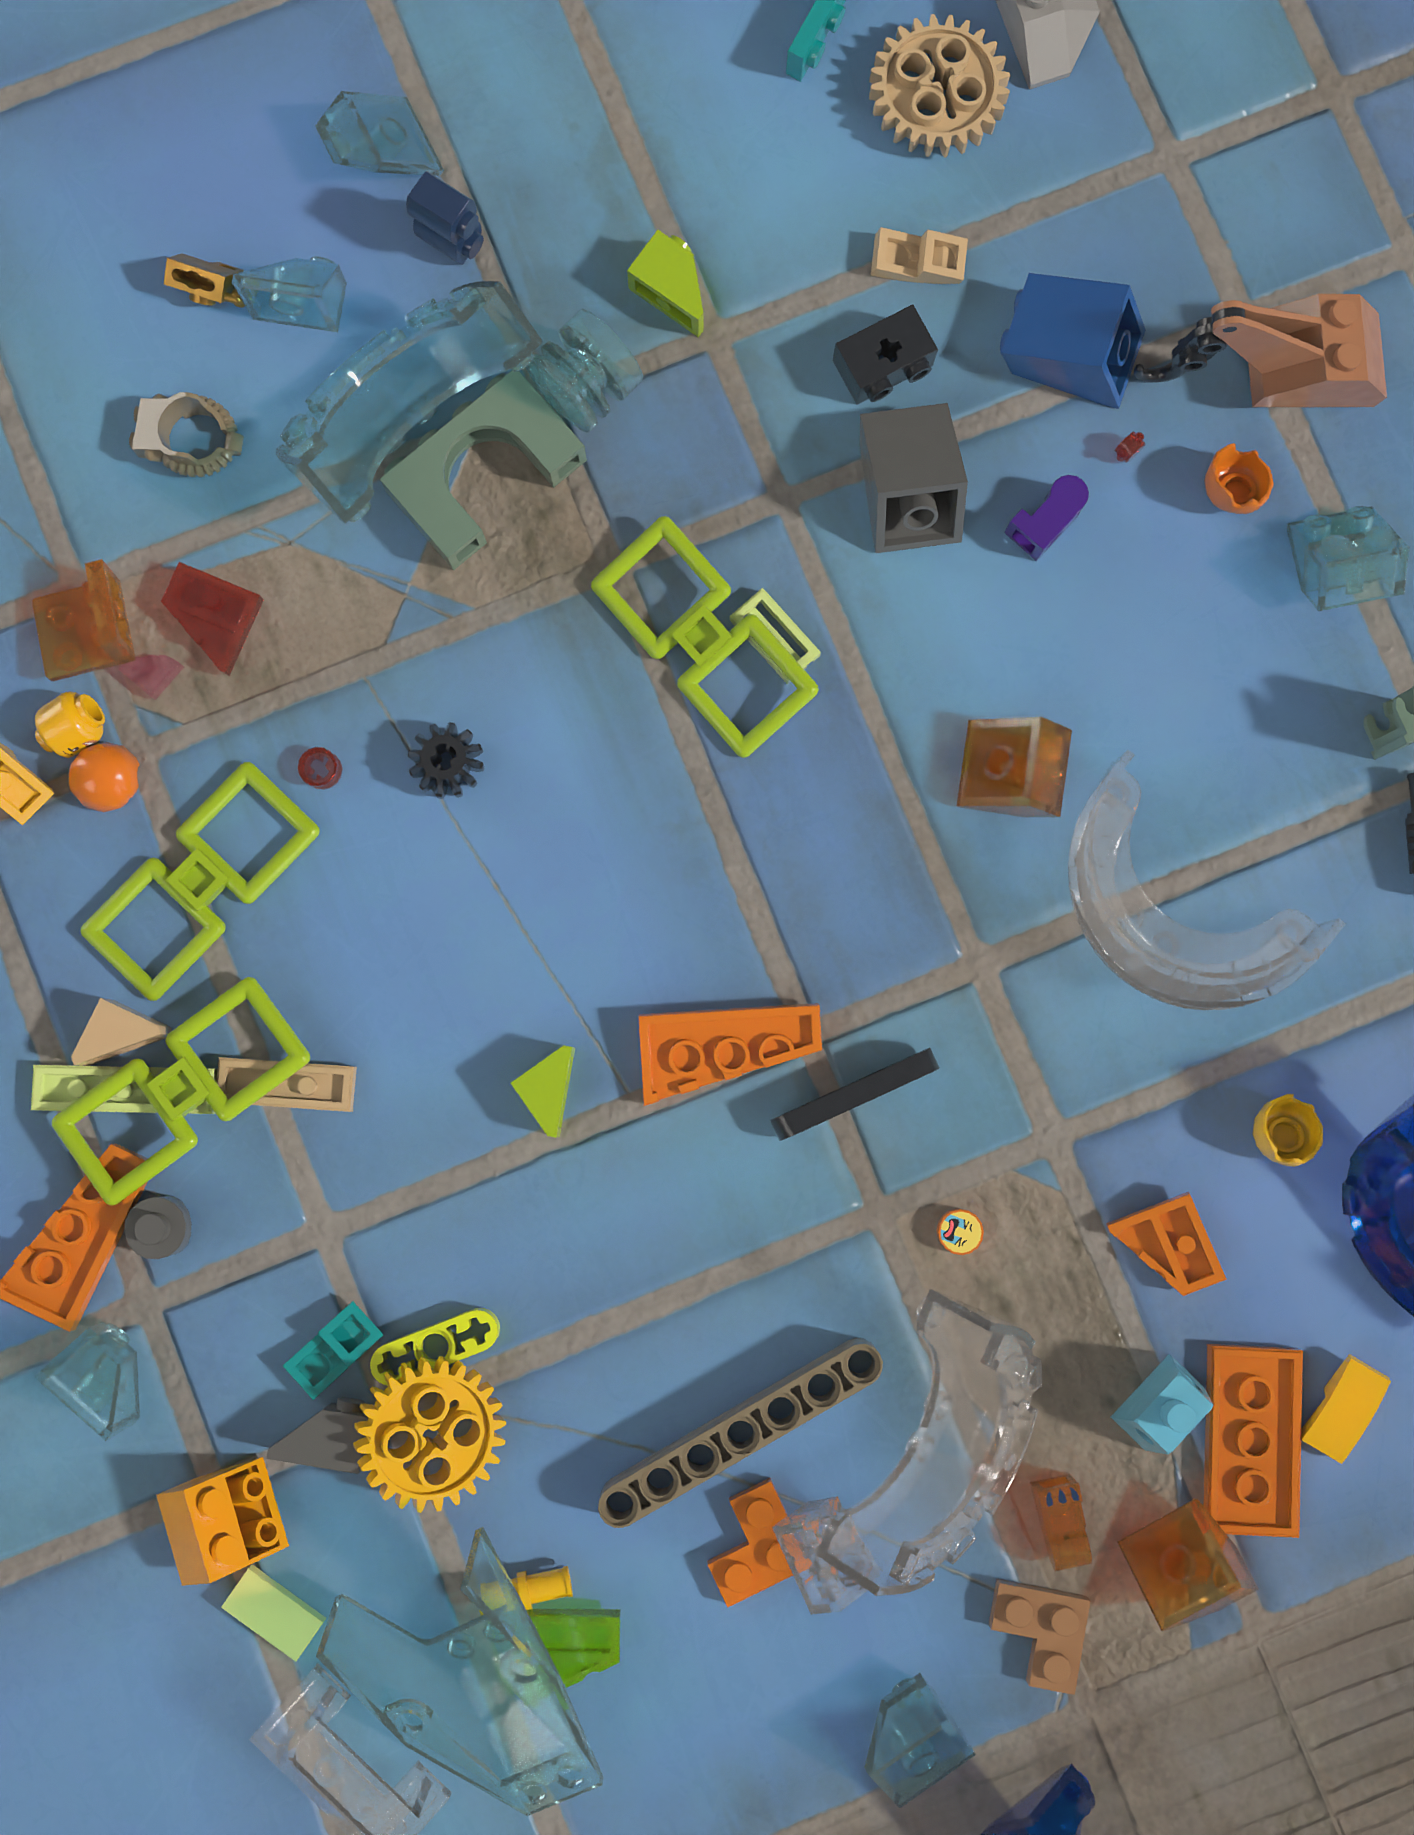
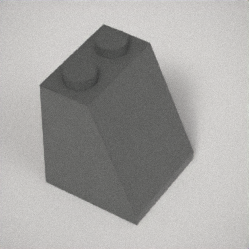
(913, 477)

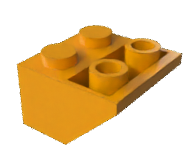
(222, 1522)

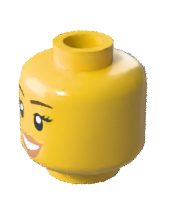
(69, 724)

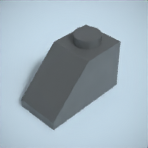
(324, 1439)

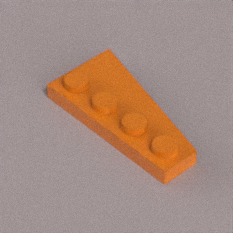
(713, 1045)

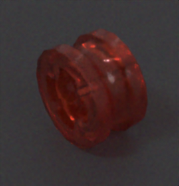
(333, 765)

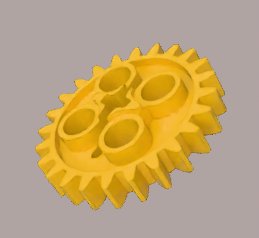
(398, 1411)

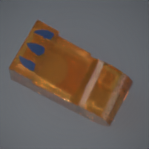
(1062, 1521)

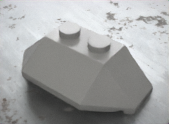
(1048, 35)

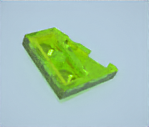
(579, 1640)

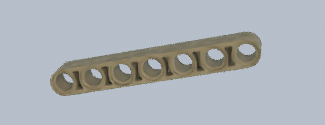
(729, 1452)

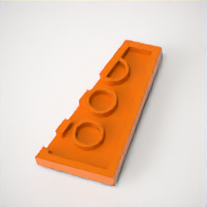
(71, 1252)

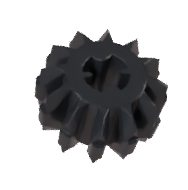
(431, 756)

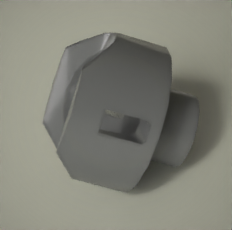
(158, 1227)

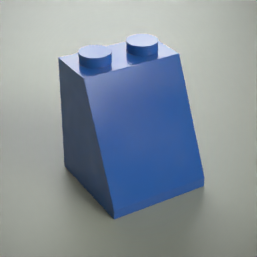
(1075, 336)

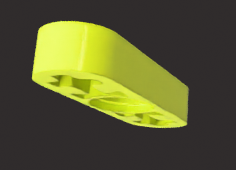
(463, 1322)

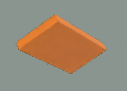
(1254, 1439)

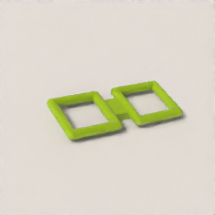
(704, 637)
(199, 881)
(180, 1090)

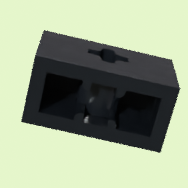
(896, 337)

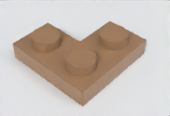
(1053, 1621)

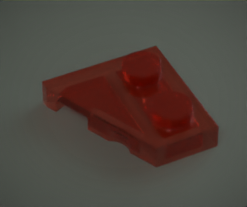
(212, 613)

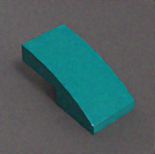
(333, 1350)

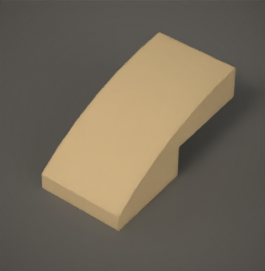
(919, 259)

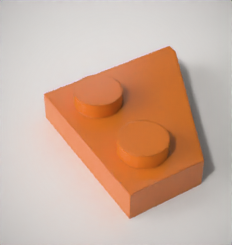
(1172, 1243)

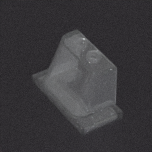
(334, 1775)

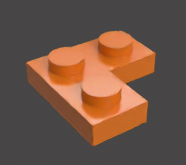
(759, 1560)

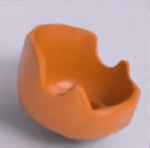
(1238, 480)
(104, 776)

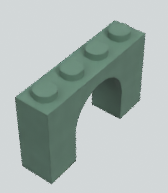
(505, 413)

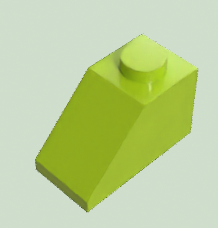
(668, 280)

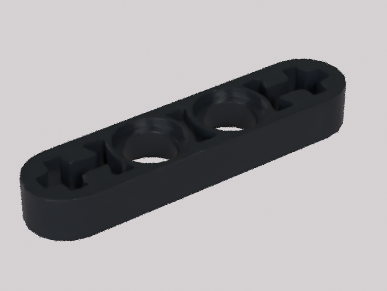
(854, 1094)

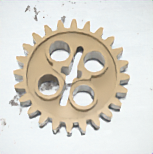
(974, 75)

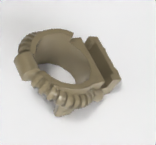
(154, 424)

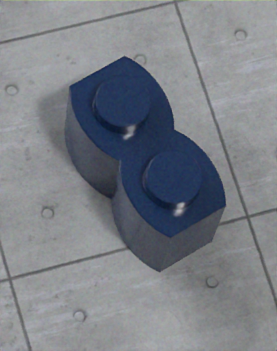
(445, 218)

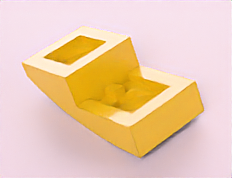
(1347, 1408)

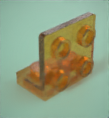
(84, 626)

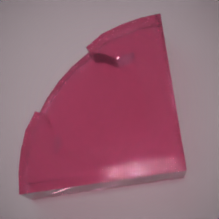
(152, 673)

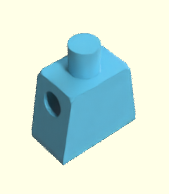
(1164, 1408)

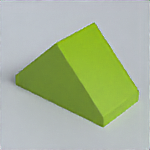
(546, 1089)

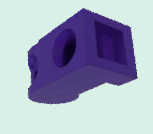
(1051, 519)

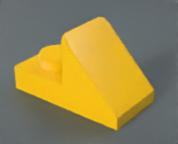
(20, 788)

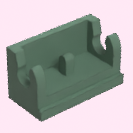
(1401, 729)

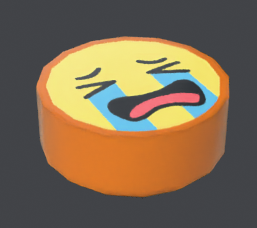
(960, 1231)

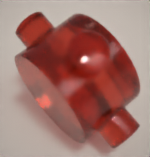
(1130, 447)

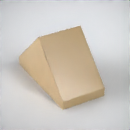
(115, 1031)

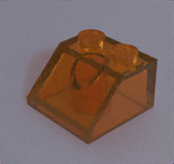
(1015, 766)

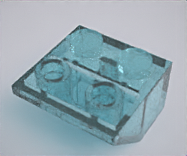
(1348, 558)

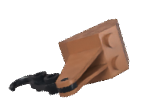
(1297, 353)

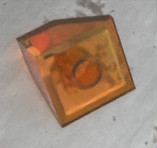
(1186, 1566)

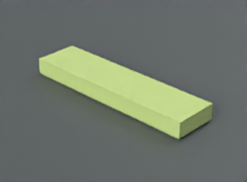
(59, 1086)

